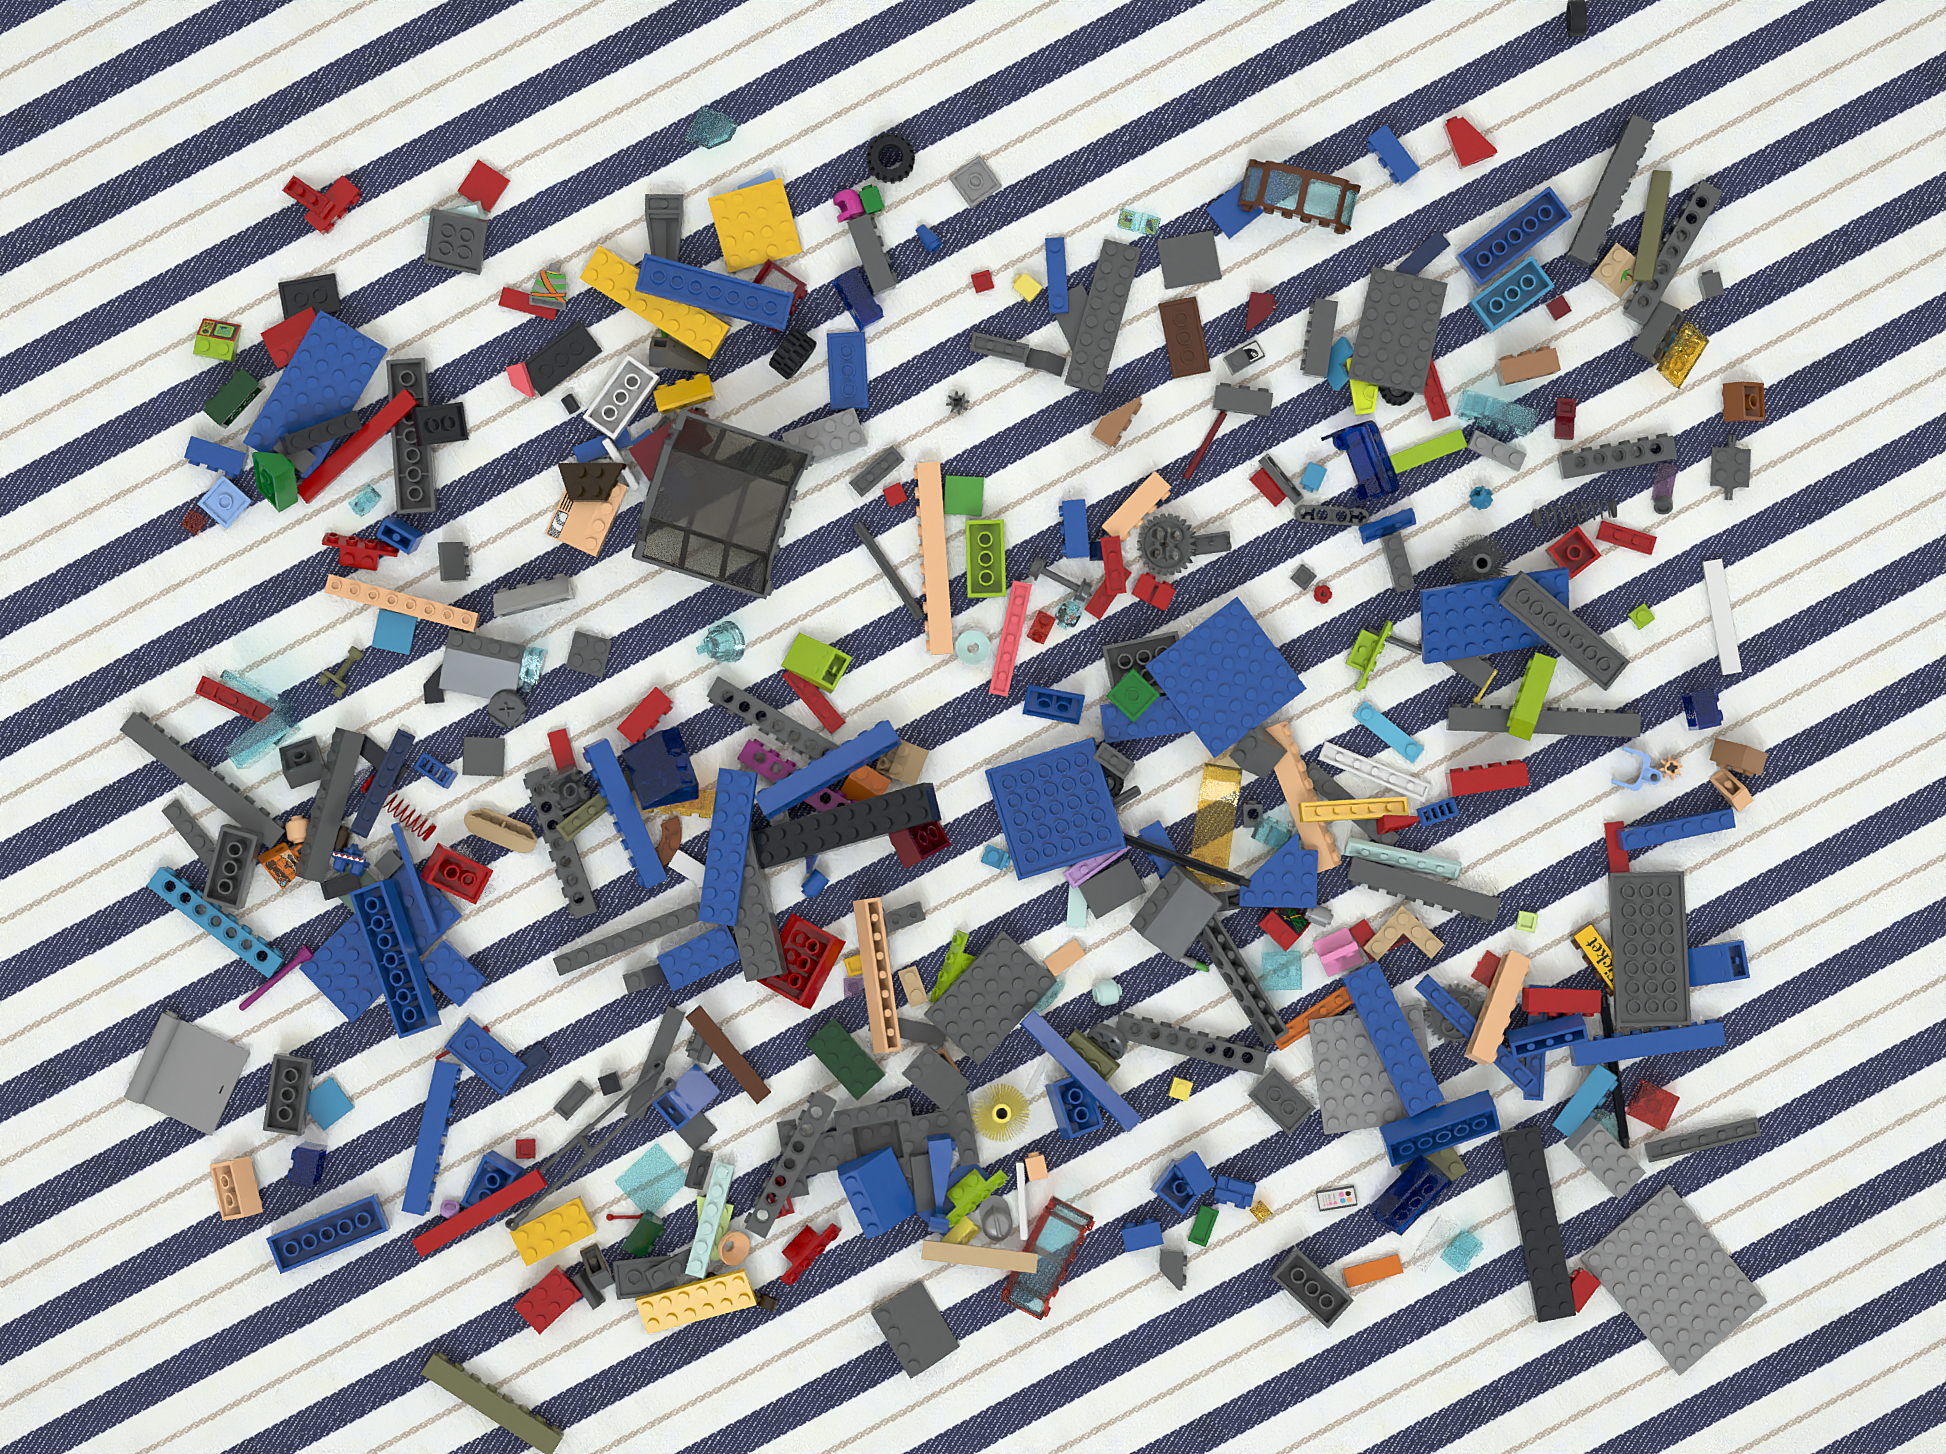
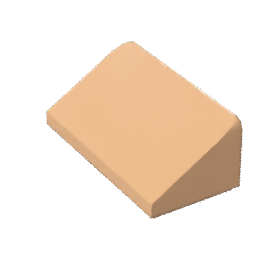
(1064, 957)

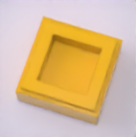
(853, 965)

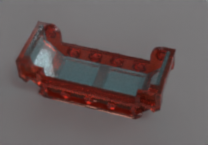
(1055, 1240)

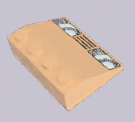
(586, 523)

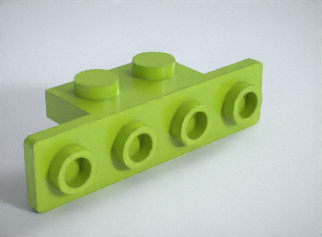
(1365, 652)
(954, 964)
(971, 1192)

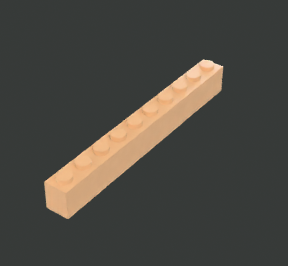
(935, 558)

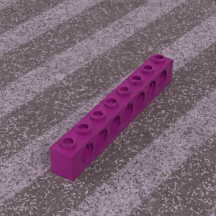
(748, 755)

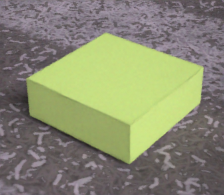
(1526, 921)

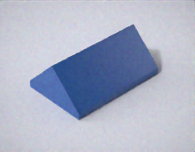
(1053, 704)

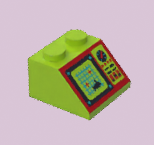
(217, 340)

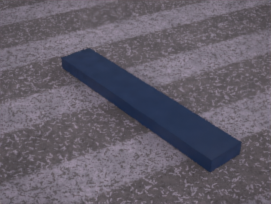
(382, 783)

